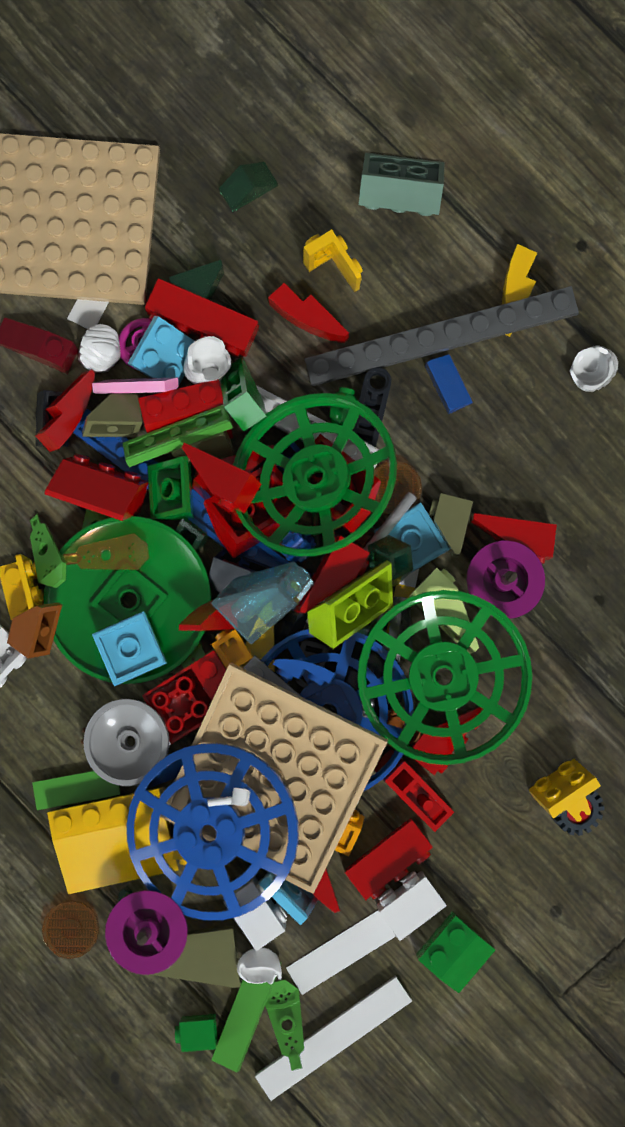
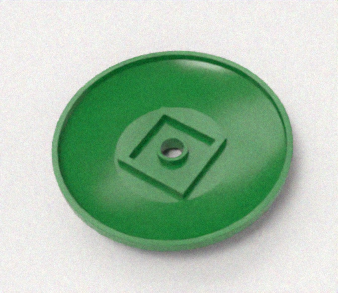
(165, 587)

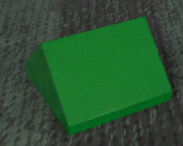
(171, 490)

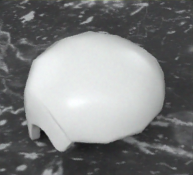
(259, 966)

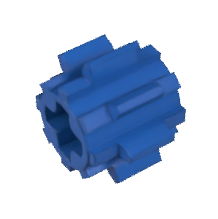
(298, 541)

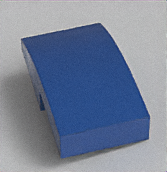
(295, 668)

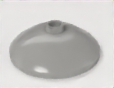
(107, 741)

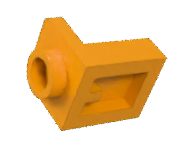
(231, 648)
(350, 834)

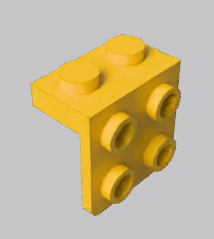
(328, 246)

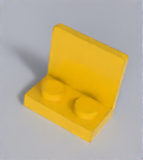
(20, 586)

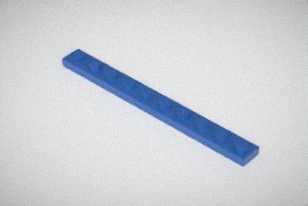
(113, 450)

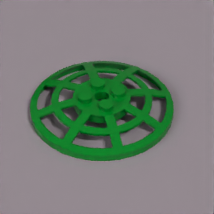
(313, 460)
(461, 686)

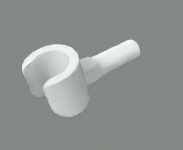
(240, 798)

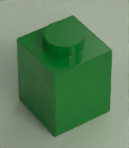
(197, 1033)

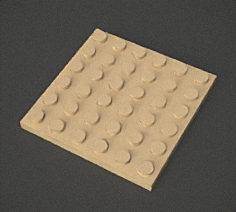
(76, 218)
(310, 748)

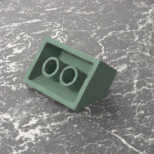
(401, 184)

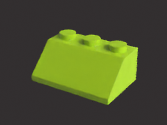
(352, 606)

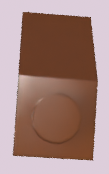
(35, 630)

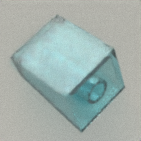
(262, 598)

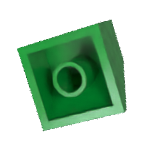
(455, 952)

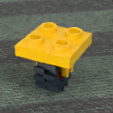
(570, 797)

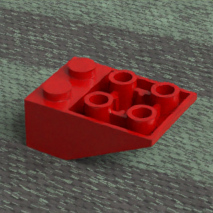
(187, 695)

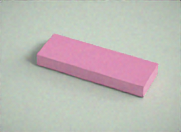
(135, 385)

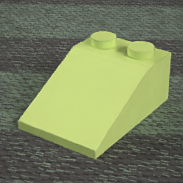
(444, 580)

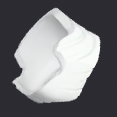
(99, 348)
(206, 360)
(594, 368)

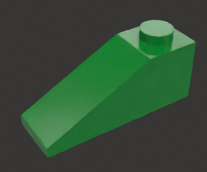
(242, 396)

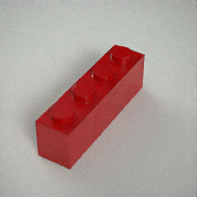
(202, 317)

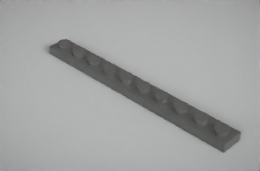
(442, 336)

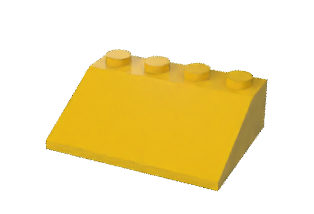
(94, 844)

